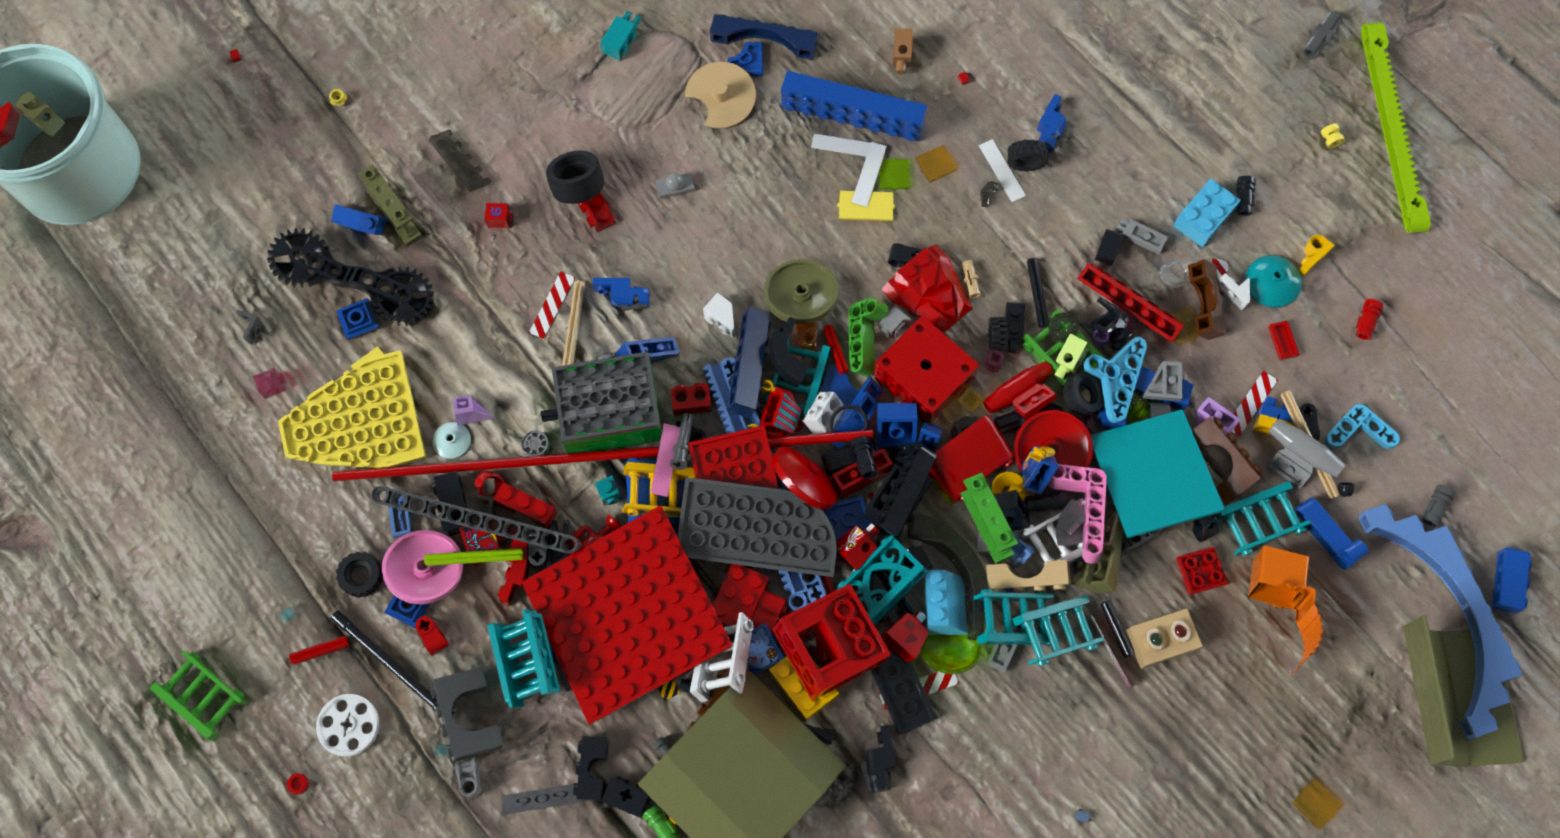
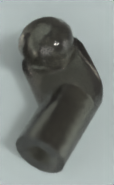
(986, 191)

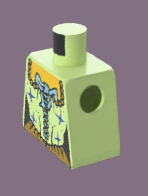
(1073, 348)

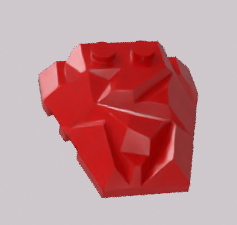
(930, 289)

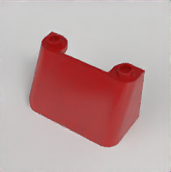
(968, 454)

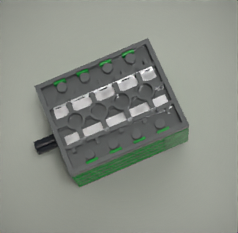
(606, 403)

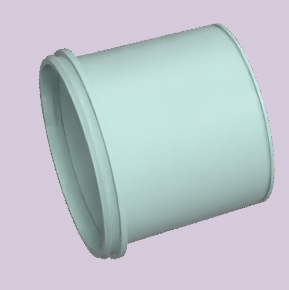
(95, 168)

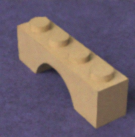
(1054, 574)

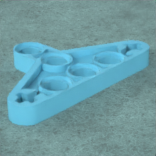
(1113, 385)

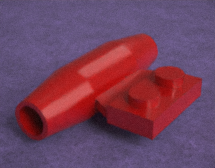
(1023, 391)

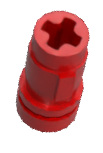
(1367, 322)

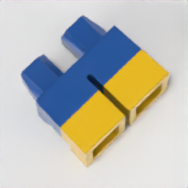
(1268, 414)

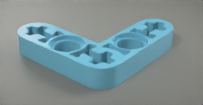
(1363, 423)

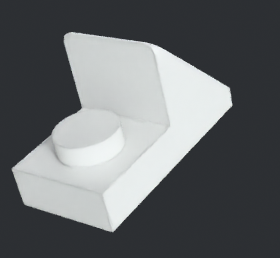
(1237, 294)

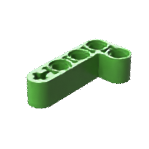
(861, 334)

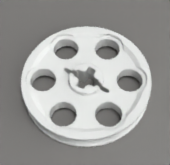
(354, 732)

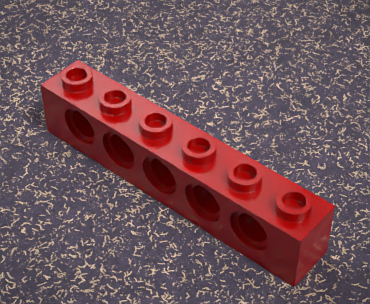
(1131, 301)

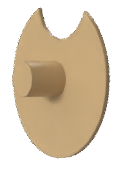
(725, 92)

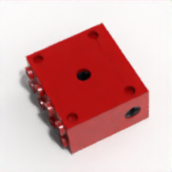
(925, 369)

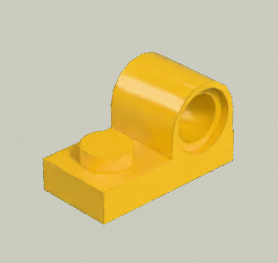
(1314, 254)

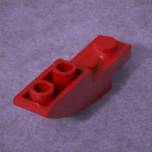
(516, 573)

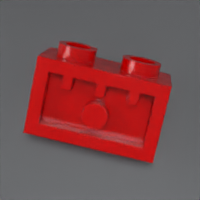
(598, 213)

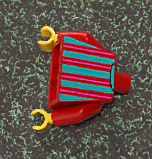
(781, 412)

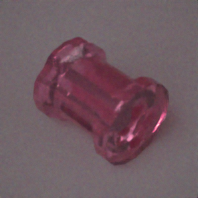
(996, 355)

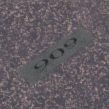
(538, 799)

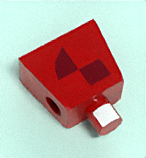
(906, 635)

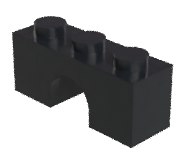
(591, 750)

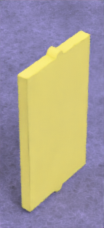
(879, 207)

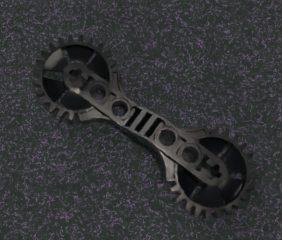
(350, 277)

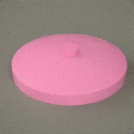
(408, 574)

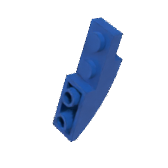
(866, 400)

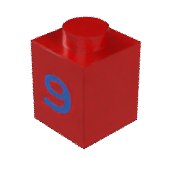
(498, 215)

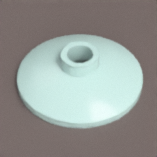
(454, 448)

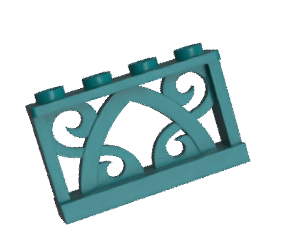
(899, 589)

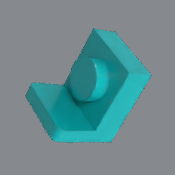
(608, 490)

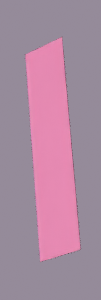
(663, 470)

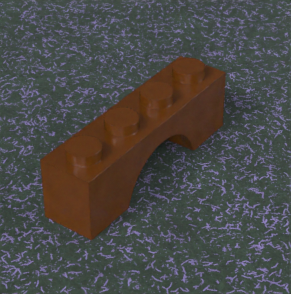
(1204, 278)

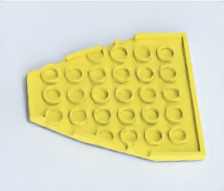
(358, 419)

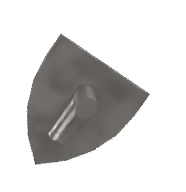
(1070, 525)

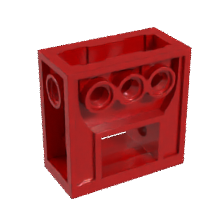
(844, 635)

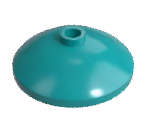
(1267, 288)

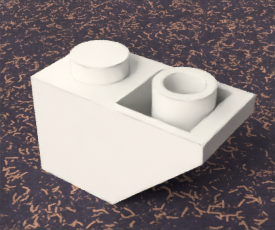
(721, 314)

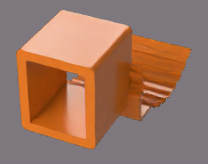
(1281, 580)

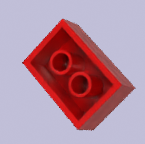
(739, 594)

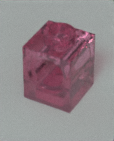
(270, 382)

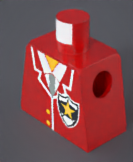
(857, 545)

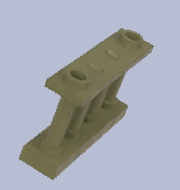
(390, 205)

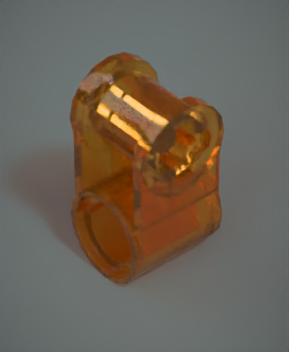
(806, 333)

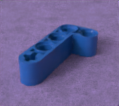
(1330, 535)

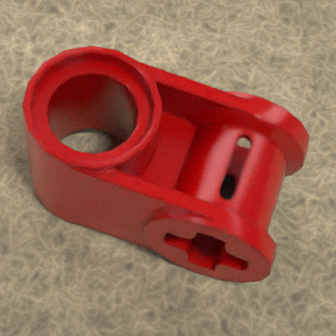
(432, 638)

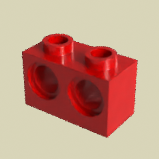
(691, 404)

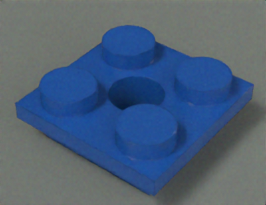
(364, 325)
(408, 616)

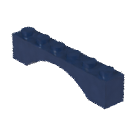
(731, 29)

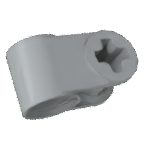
(467, 773)

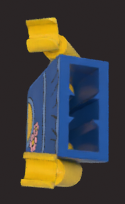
(1037, 470)

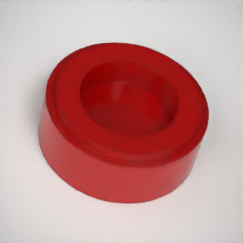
(298, 783)

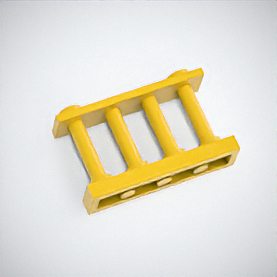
(637, 470)

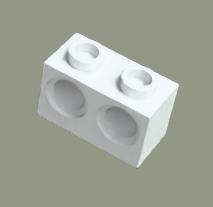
(821, 412)

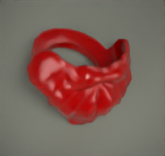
(480, 479)

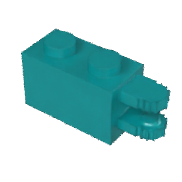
(620, 35)

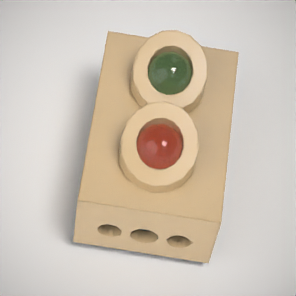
(1164, 638)

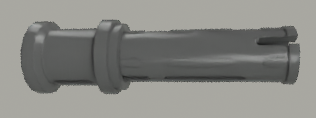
(681, 448)

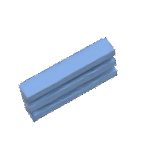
(395, 534)

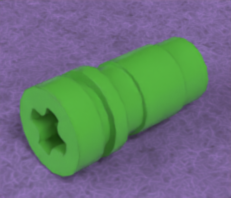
(663, 827)

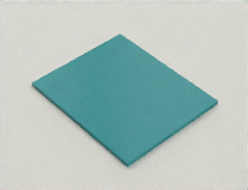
(1156, 474)

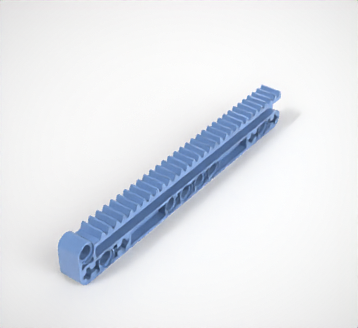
(719, 382)

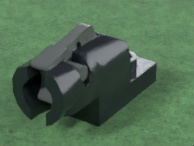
(878, 762)

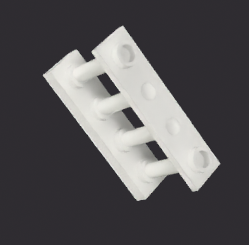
(1067, 554)
(702, 674)

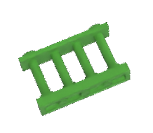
(1031, 345)
(989, 518)
(193, 715)

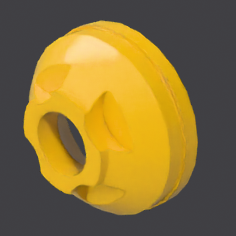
(1006, 480)

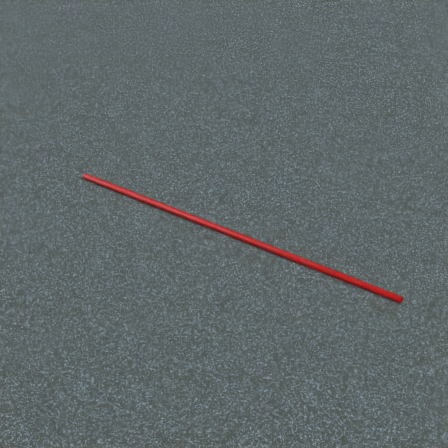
(571, 458)

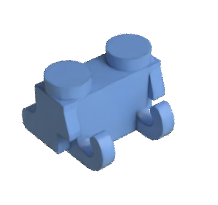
(1022, 551)

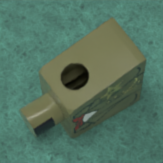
(33, 108)

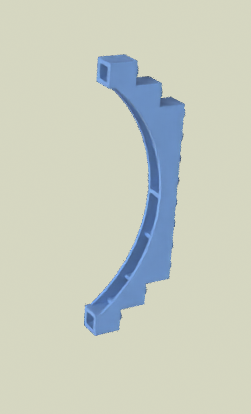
(1492, 653)

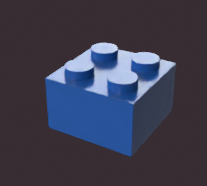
(896, 424)

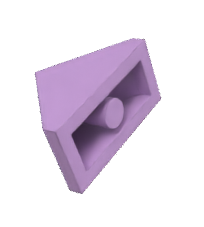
(1212, 408)
(469, 411)

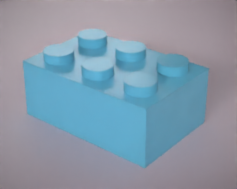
(1206, 212)

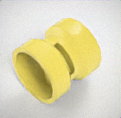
(1333, 135)

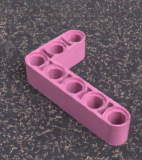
(1092, 506)

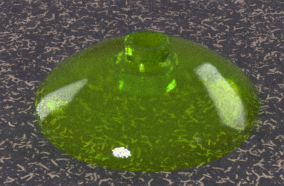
(950, 653)

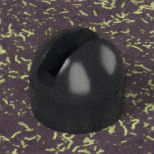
(1346, 489)

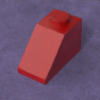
(8, 123)

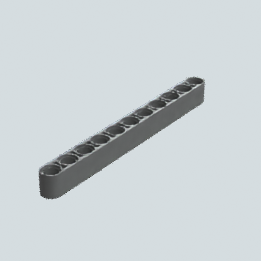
(467, 516)

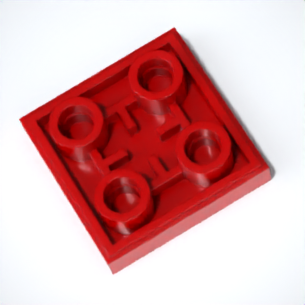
(1202, 571)

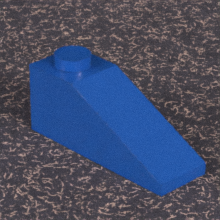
(358, 220)
(657, 348)
(930, 436)

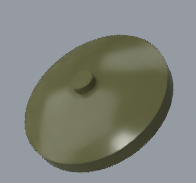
(801, 291)

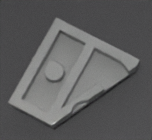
(1166, 383)

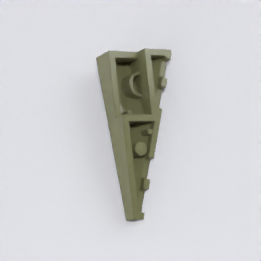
(1102, 575)

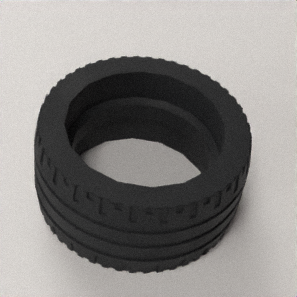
(580, 188)

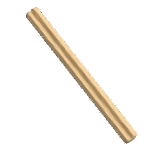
(573, 325)
(1300, 423)

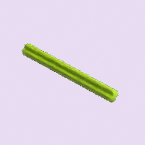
(473, 557)

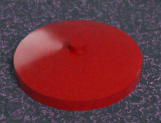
(1058, 431)
(804, 478)

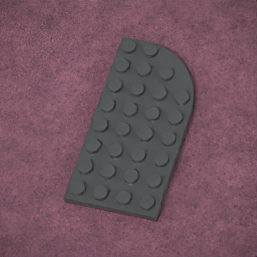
(755, 528)

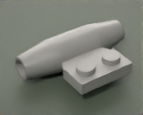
(1301, 455)

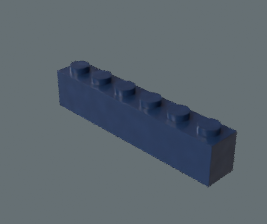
(749, 362)

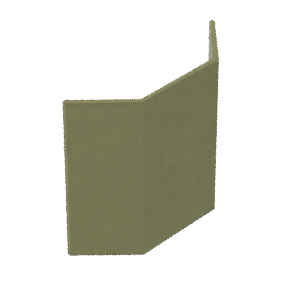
(1444, 687)
(742, 769)

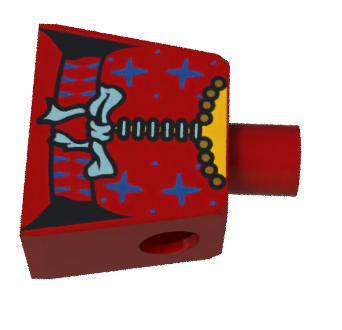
(480, 541)

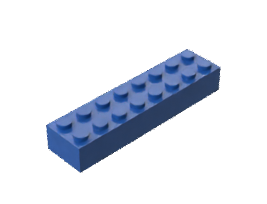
(853, 106)

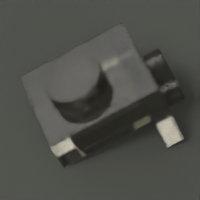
(964, 423)

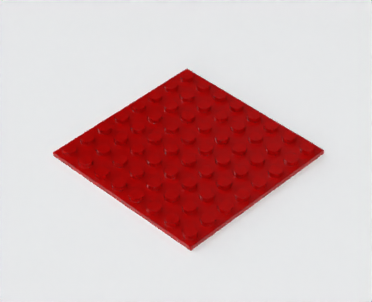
(626, 614)

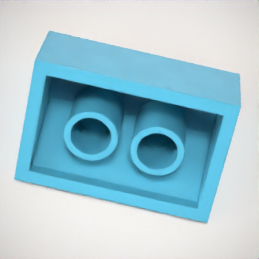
(944, 603)

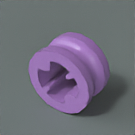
(1097, 341)

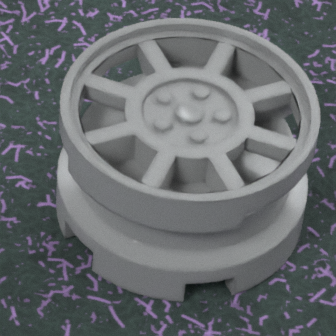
(535, 444)

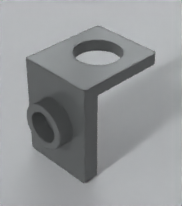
(254, 327)

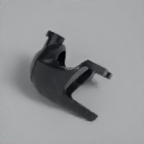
(1115, 321)

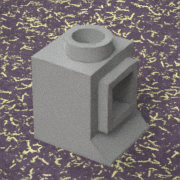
(894, 323)

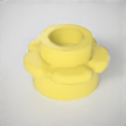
(337, 93)

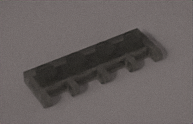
(457, 161)

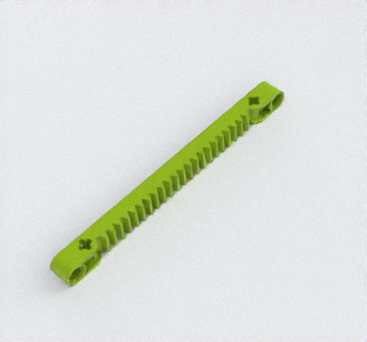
(1412, 205)

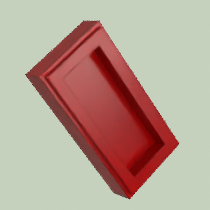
(1283, 340)

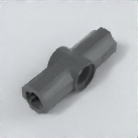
(1322, 35)

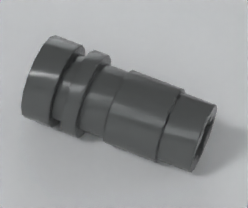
(1438, 505)

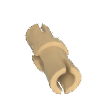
(971, 279)

